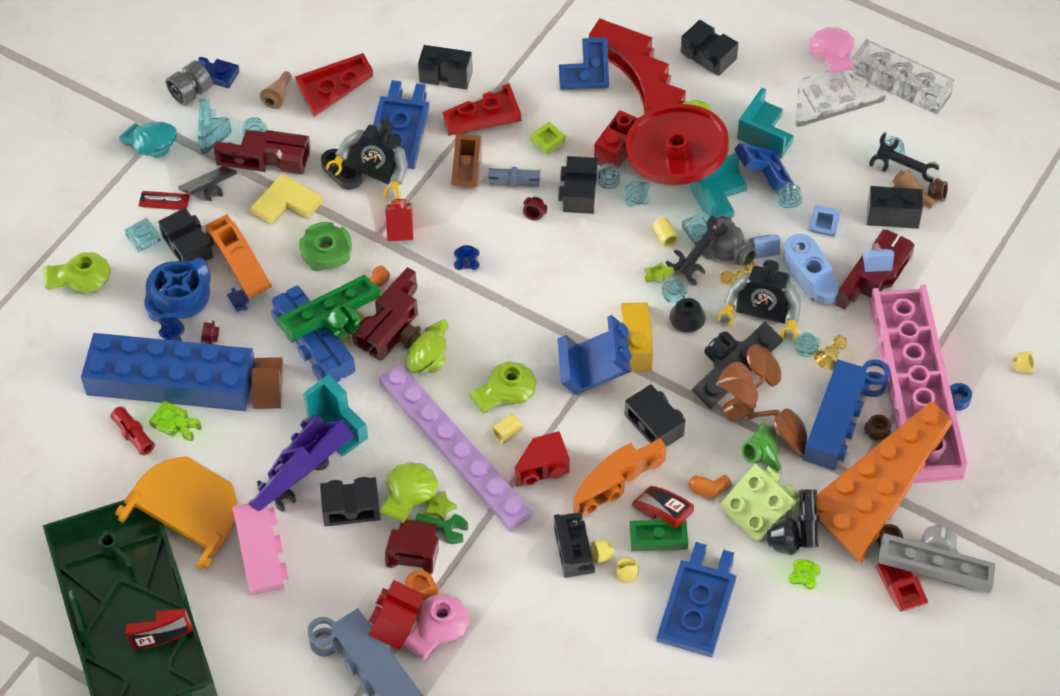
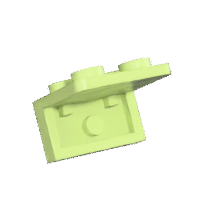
(760, 501)

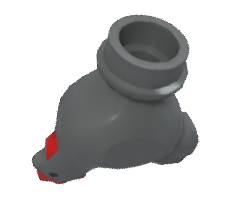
(730, 245)

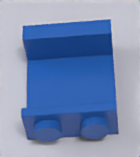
(596, 359)

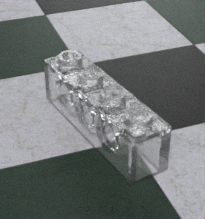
(902, 76)

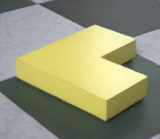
(285, 194)

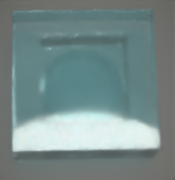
(696, 226)
(142, 235)

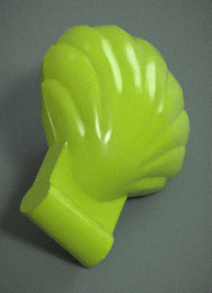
(82, 273)
(428, 349)
(507, 385)
(408, 486)

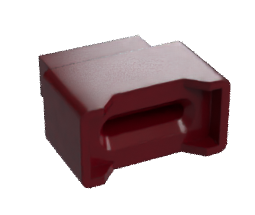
(413, 546)

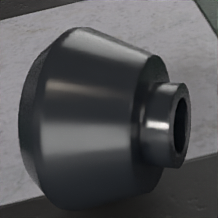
(687, 315)
(784, 536)

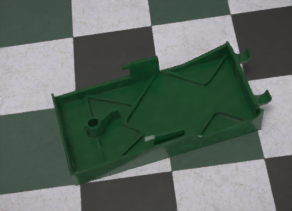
(117, 578)

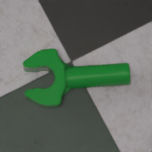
(446, 527)

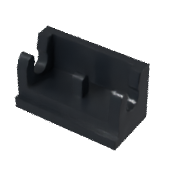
(573, 545)

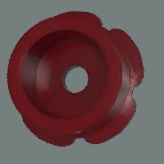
(534, 208)
(209, 333)

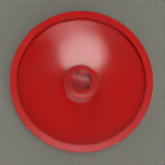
(677, 144)

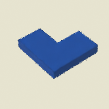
(593, 70)
(765, 161)

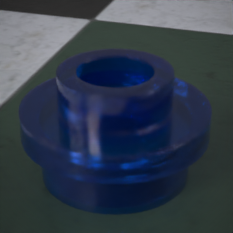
(238, 299)

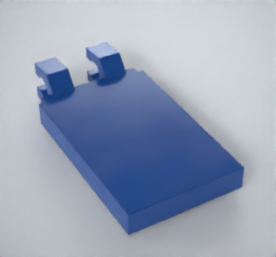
(407, 117)
(698, 603)

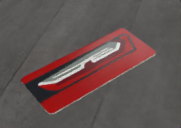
(164, 200)

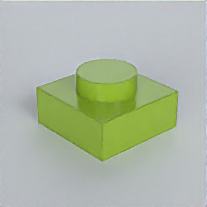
(548, 138)

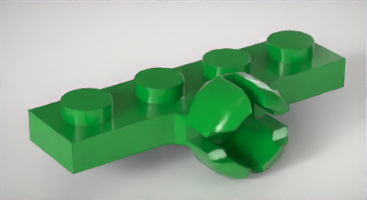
(331, 310)

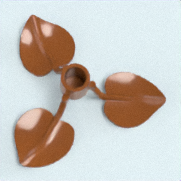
(739, 382)

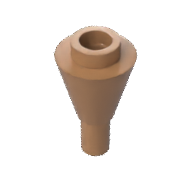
(274, 94)
(907, 180)

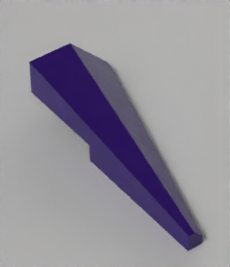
(305, 453)

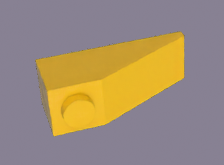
(640, 344)

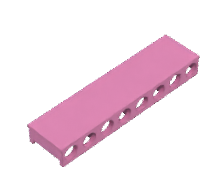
(917, 373)

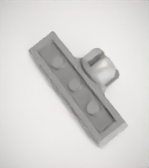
(937, 559)

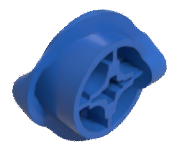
(177, 295)

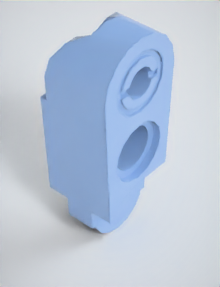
(810, 269)

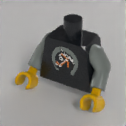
(375, 154)
(765, 295)

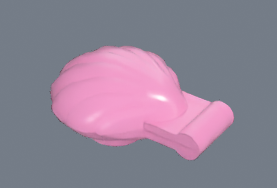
(833, 47)
(439, 622)

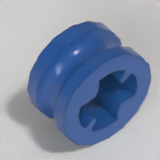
(965, 391)

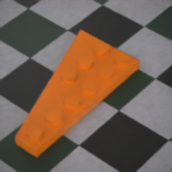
(872, 489)

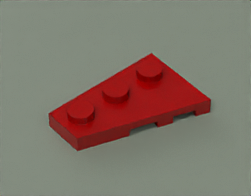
(332, 82)
(487, 112)

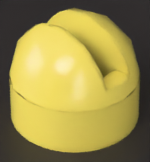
(1024, 362)
(601, 551)
(629, 572)

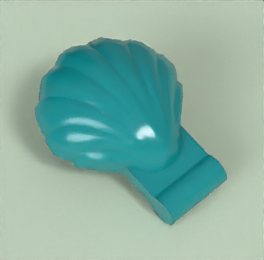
(150, 138)

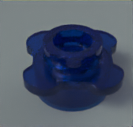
(466, 252)
(171, 328)

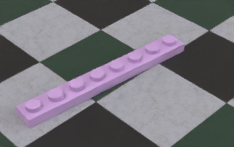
(455, 447)

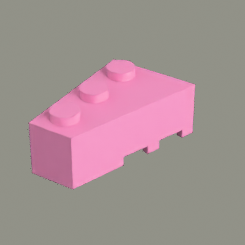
(260, 549)

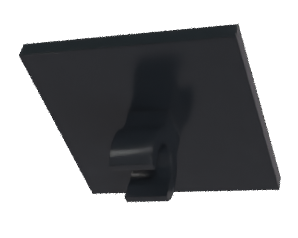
(208, 182)

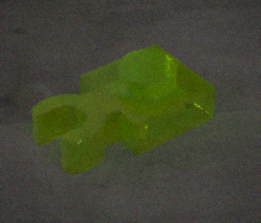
(173, 419)

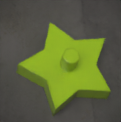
(658, 273)
(440, 506)

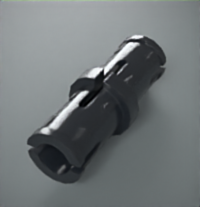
(808, 518)

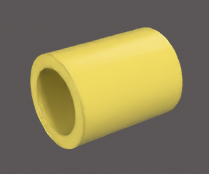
(665, 232)
(507, 428)

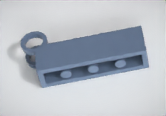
(363, 655)

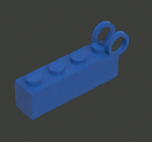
(838, 410)

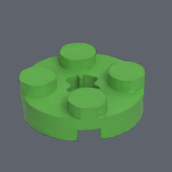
(327, 258)

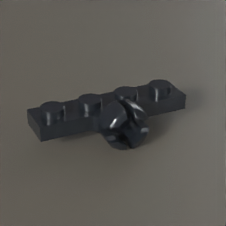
(726, 350)

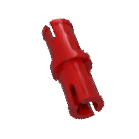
(132, 430)

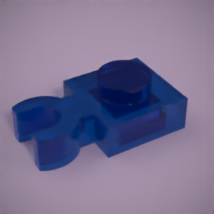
(221, 71)

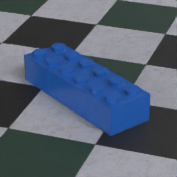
(168, 371)

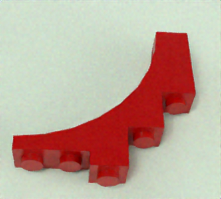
(634, 57)

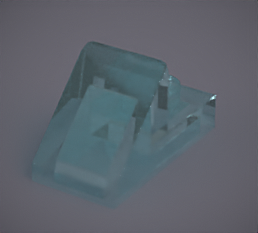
(211, 128)

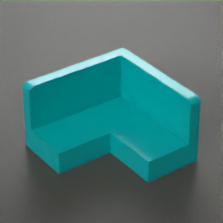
(758, 126)
(714, 189)
(331, 404)

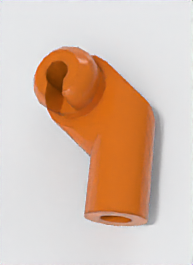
(380, 275)
(707, 487)

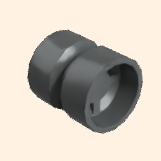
(187, 83)

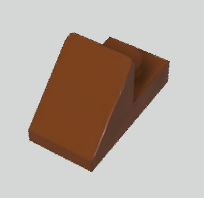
(466, 160)
(267, 382)

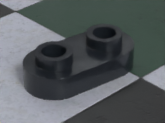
(347, 178)

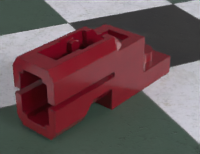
(263, 149)
(864, 282)
(393, 313)

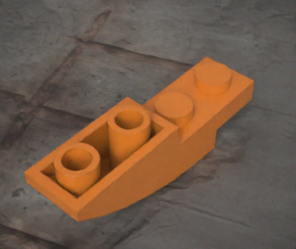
(238, 256)
(608, 478)

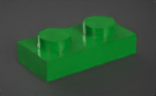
(657, 535)

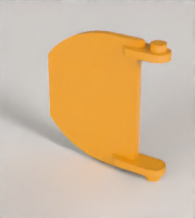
(186, 500)

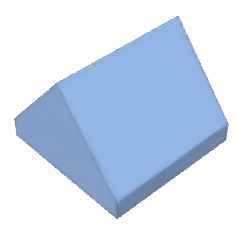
(825, 220)
(766, 245)
(878, 260)

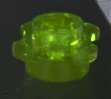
(805, 566)

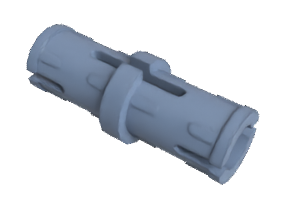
(514, 176)

